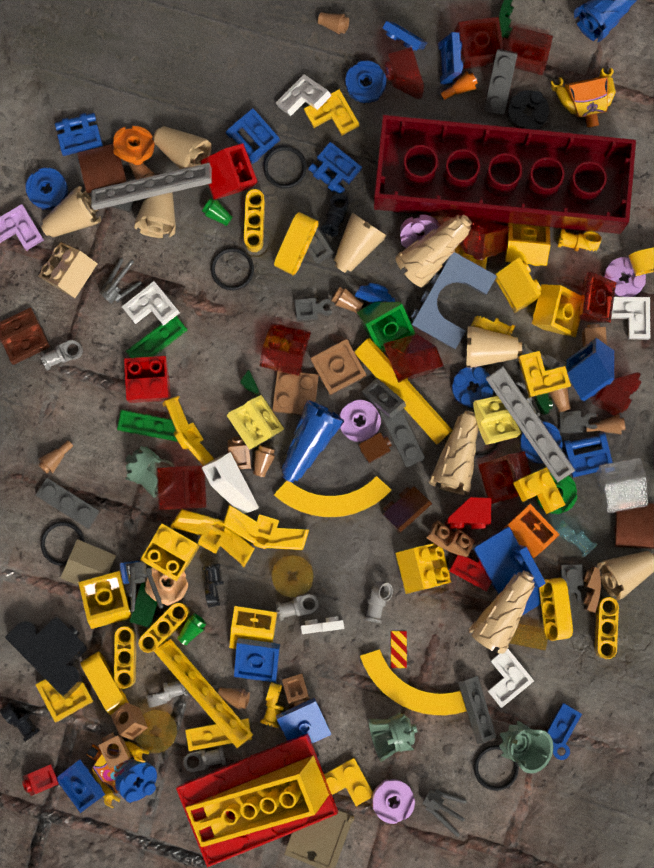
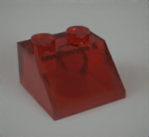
(479, 41)
(404, 72)
(485, 239)
(597, 299)
(412, 357)
(500, 475)

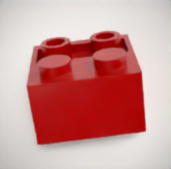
(230, 171)
(147, 379)
(472, 512)

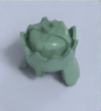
(142, 469)
(392, 735)
(527, 747)

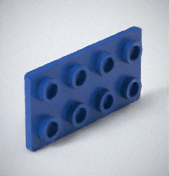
(503, 558)

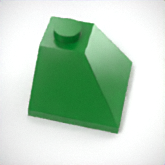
(385, 322)

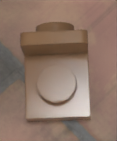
(239, 452)
(295, 690)

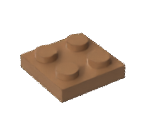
(338, 367)
(294, 391)

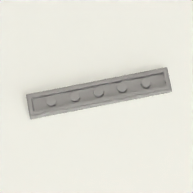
(151, 186)
(530, 424)

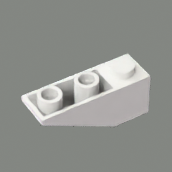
(229, 483)

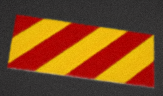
(398, 649)

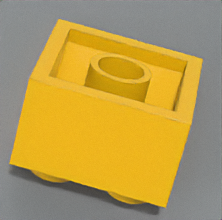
(528, 243)
(557, 310)
(105, 600)

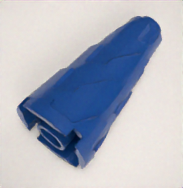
(600, 16)
(311, 437)

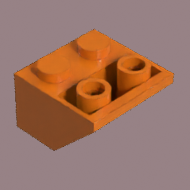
(532, 530)

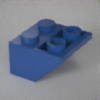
(591, 368)

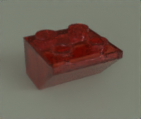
(532, 49)
(285, 349)
(615, 397)
(181, 487)

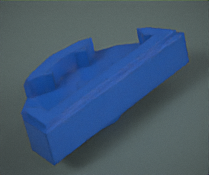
(374, 293)

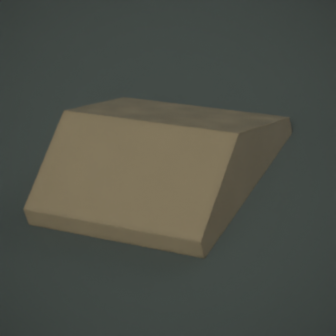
(87, 563)

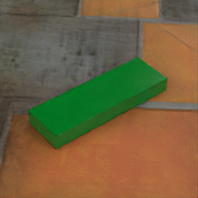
(158, 339)
(146, 425)

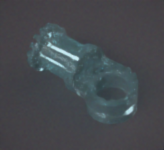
(580, 540)

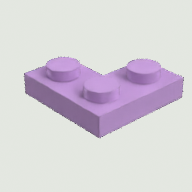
(20, 223)

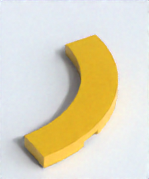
(333, 505)
(409, 696)

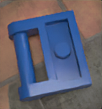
(450, 57)
(257, 130)
(588, 462)

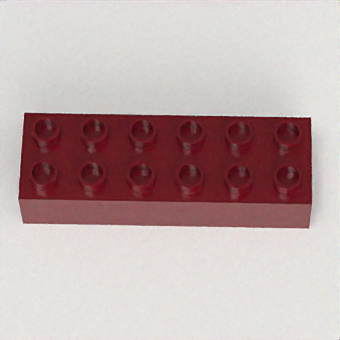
(505, 174)

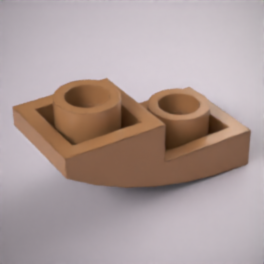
(455, 542)
(593, 582)

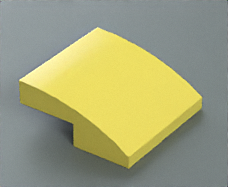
(494, 420)
(255, 422)

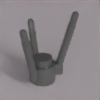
(110, 290)
(138, 573)
(434, 801)

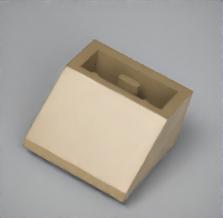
(67, 269)

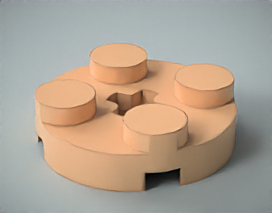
(168, 595)

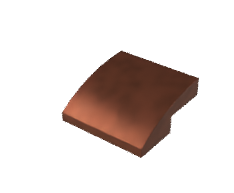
(101, 168)
(22, 336)
(635, 527)

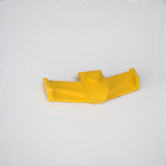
(185, 433)
(264, 531)
(214, 535)

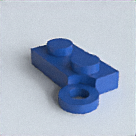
(561, 729)

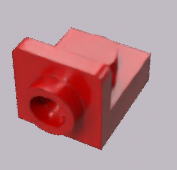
(39, 780)

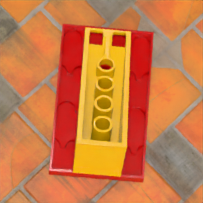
(257, 800)

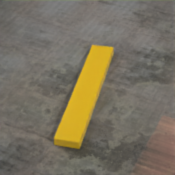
(416, 405)
(203, 693)

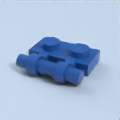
(79, 139)
(339, 163)

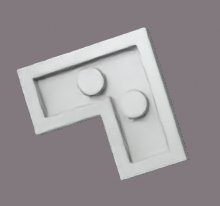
(303, 91)
(151, 300)
(638, 315)
(313, 626)
(514, 678)

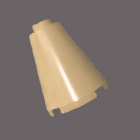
(181, 147)
(70, 214)
(157, 216)
(357, 243)
(490, 347)
(625, 573)

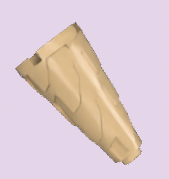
(427, 255)
(456, 460)
(502, 616)

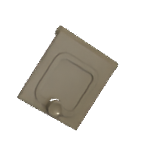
(320, 842)

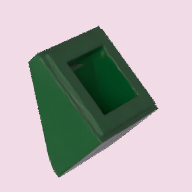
(249, 383)

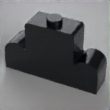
(51, 652)

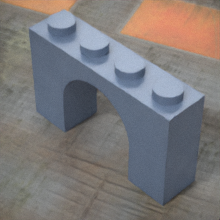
(455, 270)

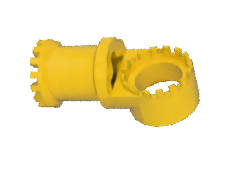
(580, 241)
(495, 326)
(272, 707)

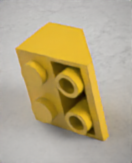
(518, 285)
(170, 552)
(423, 568)
(252, 625)

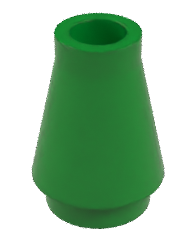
(217, 212)
(191, 629)

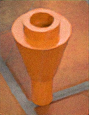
(463, 84)

